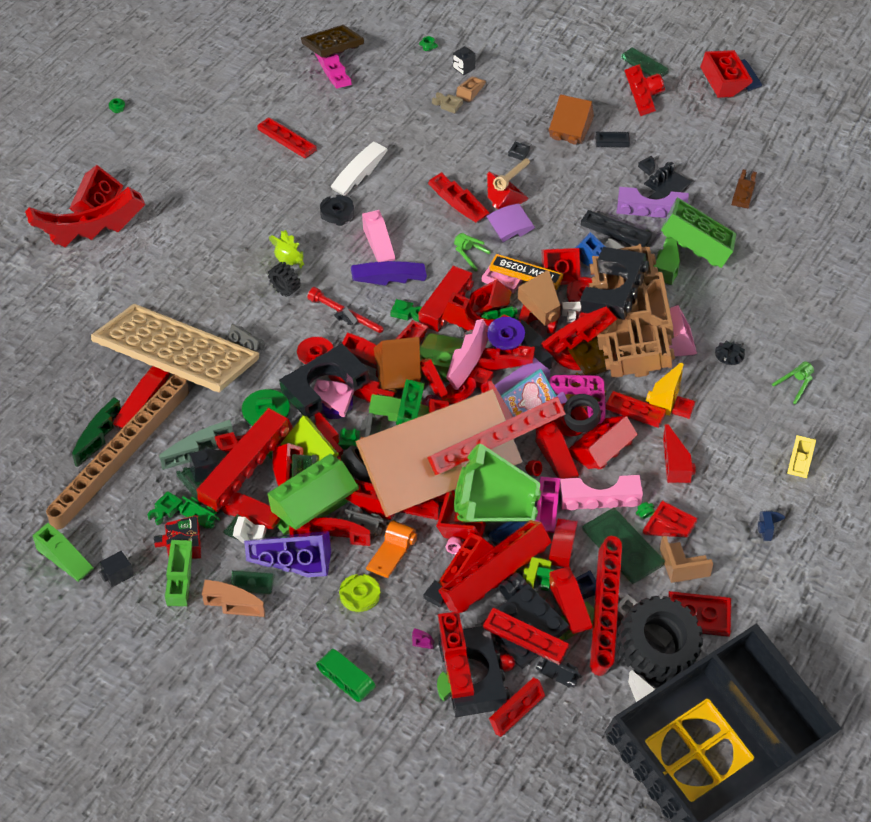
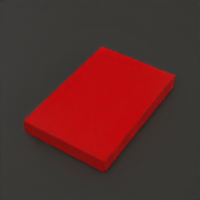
(711, 611)

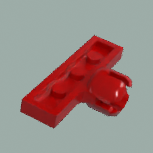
(644, 88)

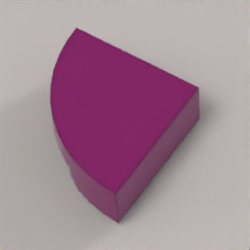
(422, 639)

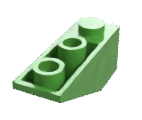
(668, 261)
(61, 552)

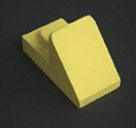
(801, 456)

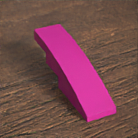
(334, 70)

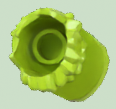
(286, 249)

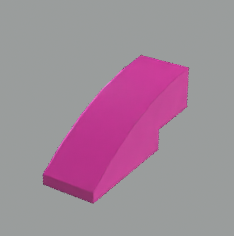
(548, 502)

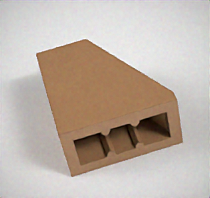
(541, 298)

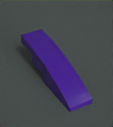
(386, 271)

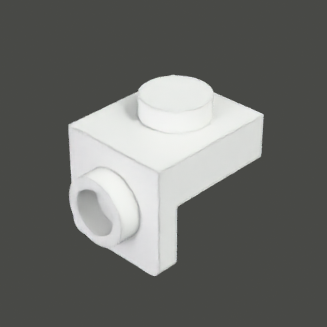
(247, 530)

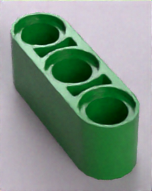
(345, 675)

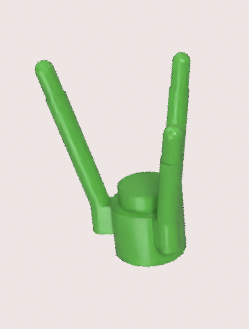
(465, 242)
(802, 372)

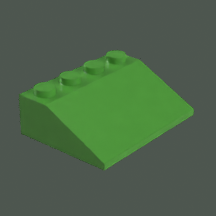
(699, 233)

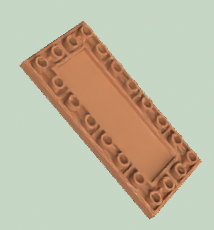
(399, 455)

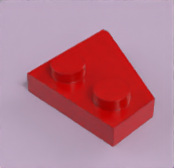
(670, 522)

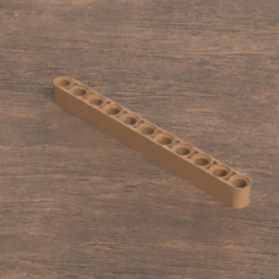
(117, 452)

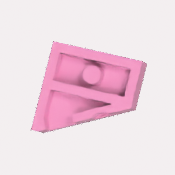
(334, 395)

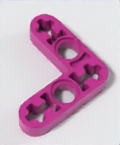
(586, 388)

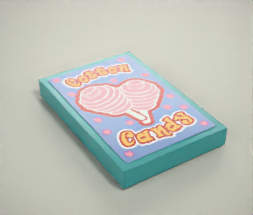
(528, 393)

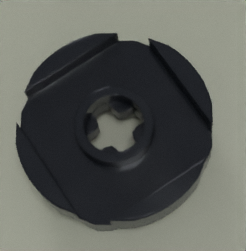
(340, 216)

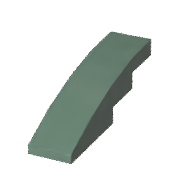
(179, 452)

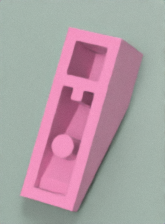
(378, 236)

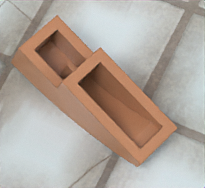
(232, 599)

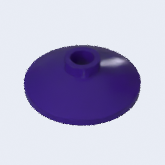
(509, 327)

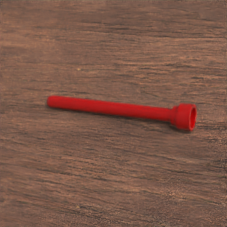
(316, 295)

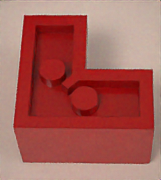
(452, 527)

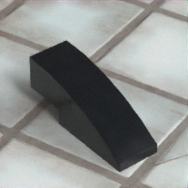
(533, 339)

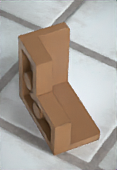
(682, 568)

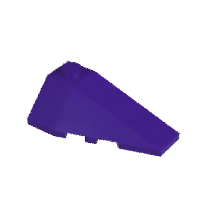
(298, 553)

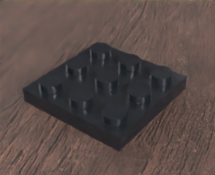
(535, 611)

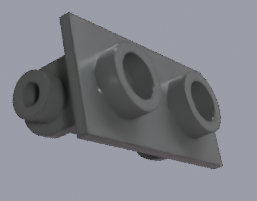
(243, 338)
(369, 426)
(372, 522)

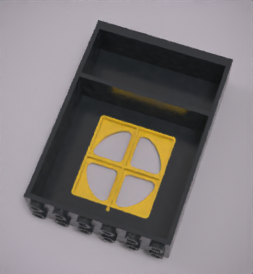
(755, 703)

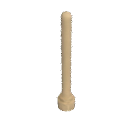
(502, 181)

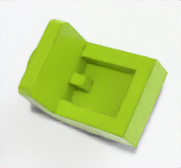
(531, 572)

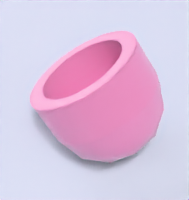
(450, 545)

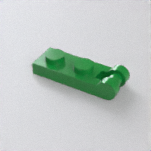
(410, 401)

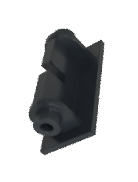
(566, 673)

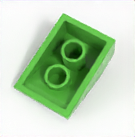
(440, 351)

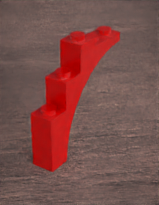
(88, 223)

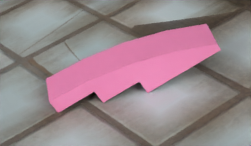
(468, 356)

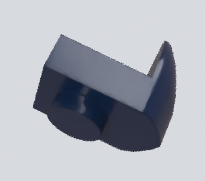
(766, 521)

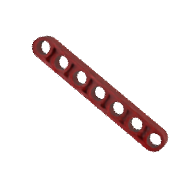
(602, 612)

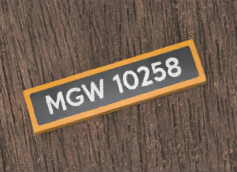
(521, 269)

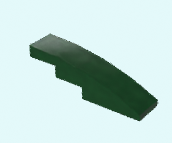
(93, 435)

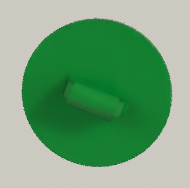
(260, 401)

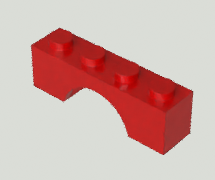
(461, 314)

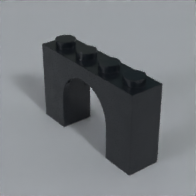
(618, 262)
(335, 362)
(490, 692)

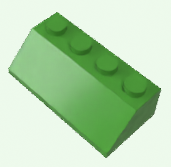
(312, 491)

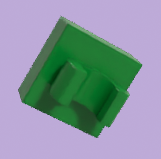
(348, 438)
(543, 575)

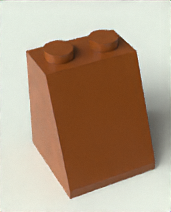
(571, 119)
(396, 362)

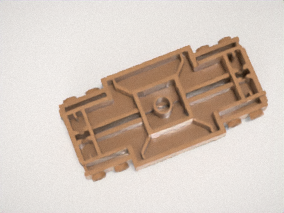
(645, 335)

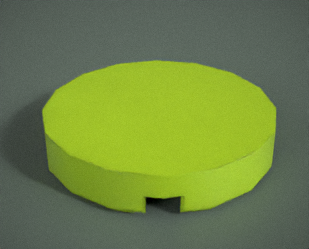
(359, 592)

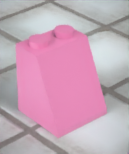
(683, 340)

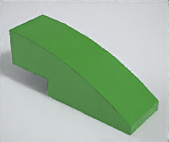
(178, 573)

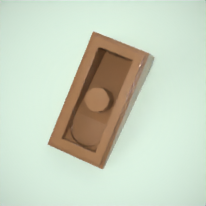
(470, 88)

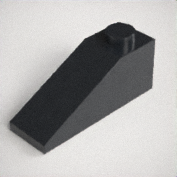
(204, 462)

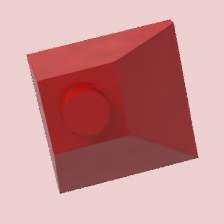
(509, 196)
(563, 261)
(490, 298)

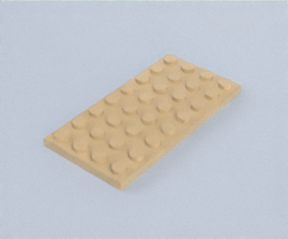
(175, 347)

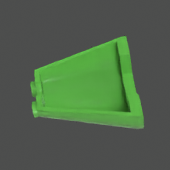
(494, 490)

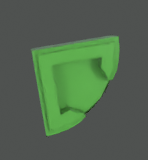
(443, 686)

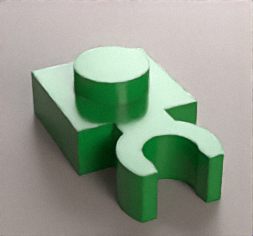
(404, 310)
(165, 506)

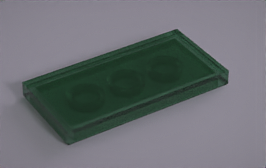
(637, 555)

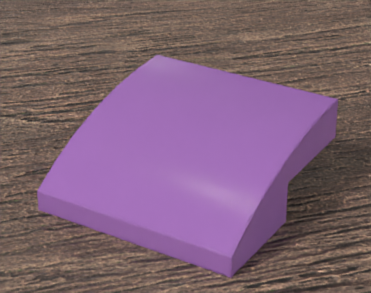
(510, 221)

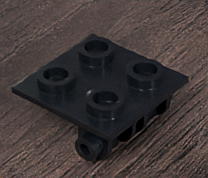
(667, 180)

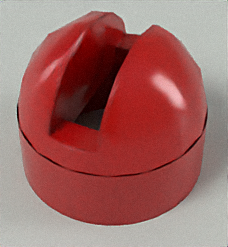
(534, 468)
(506, 662)

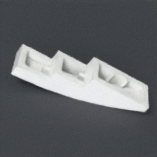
(360, 166)

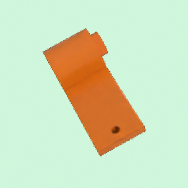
(396, 543)

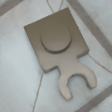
(447, 103)

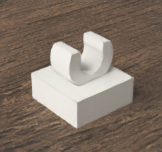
(571, 310)

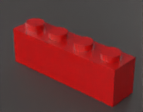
(455, 281)

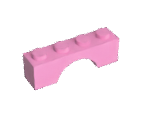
(577, 495)

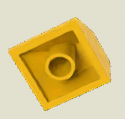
(666, 390)

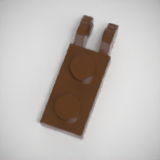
(744, 190)

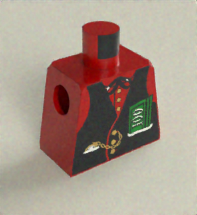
(181, 529)

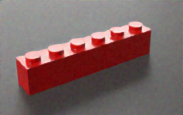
(243, 460)
(495, 566)

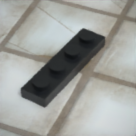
(615, 229)

